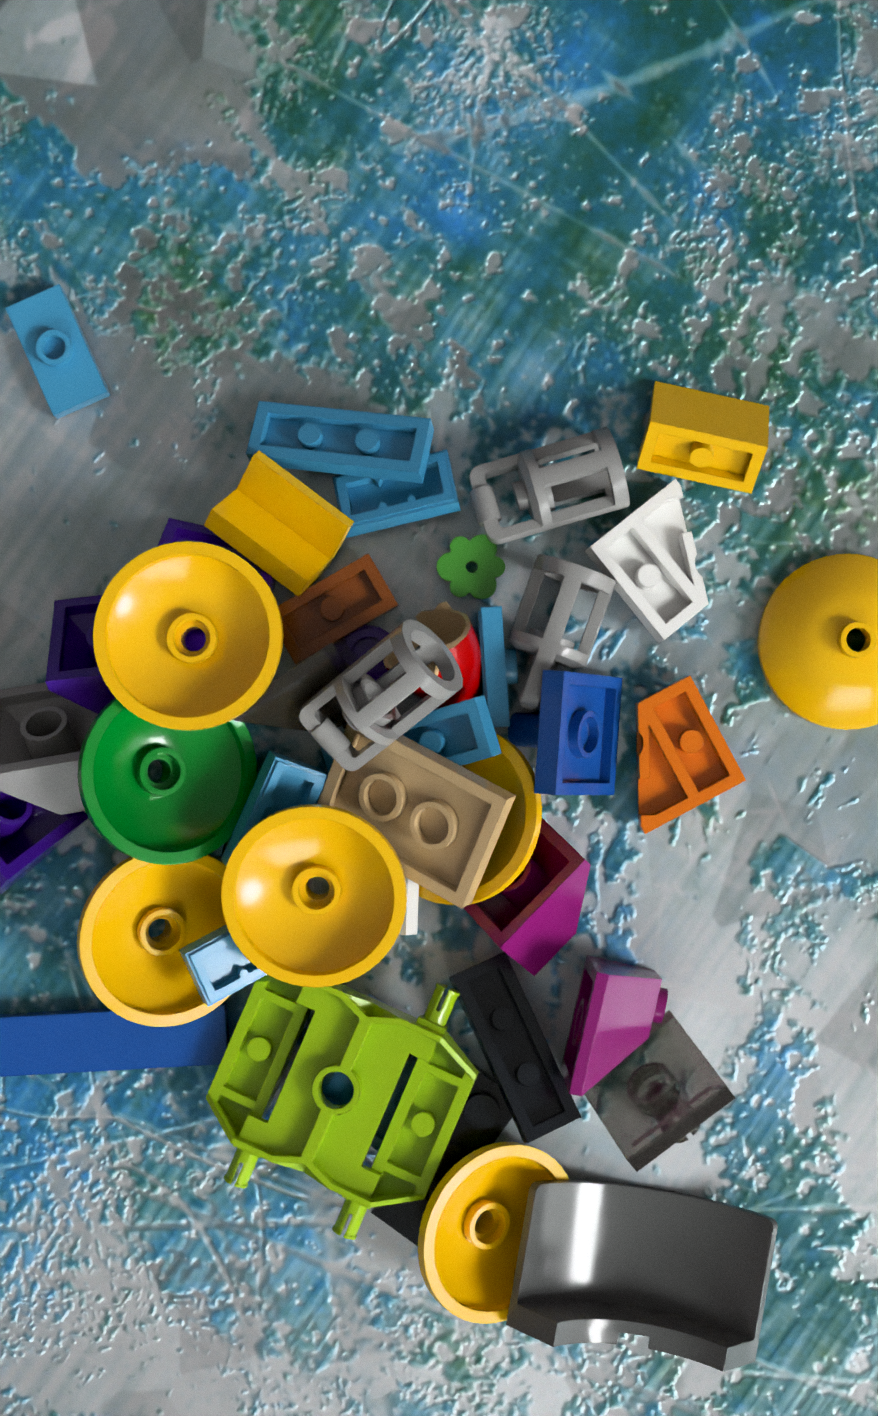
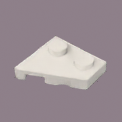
(654, 564)

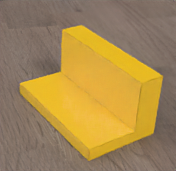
(704, 437)
(280, 524)

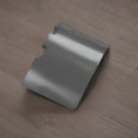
(643, 1265)

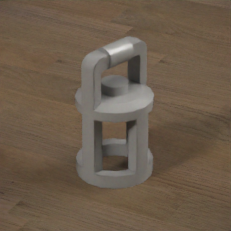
(553, 485)
(548, 647)
(372, 704)

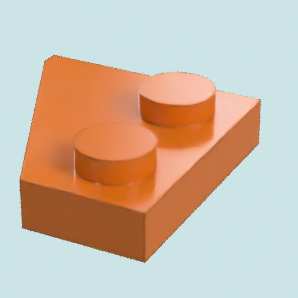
(679, 755)

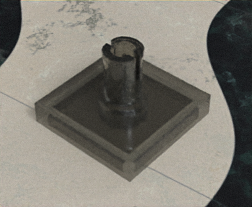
(658, 1094)

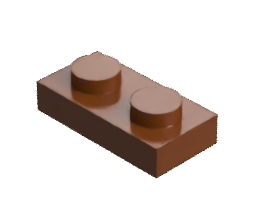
(334, 608)

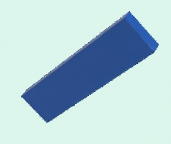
(106, 1042)

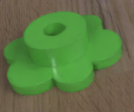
(480, 551)

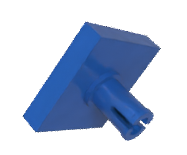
(573, 733)

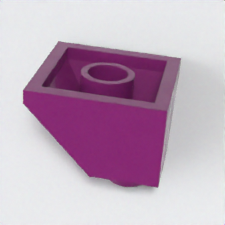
(540, 906)
(609, 1019)

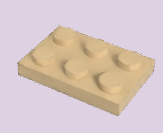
(428, 810)

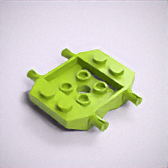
(332, 1140)

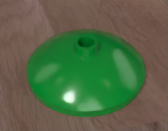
(187, 808)

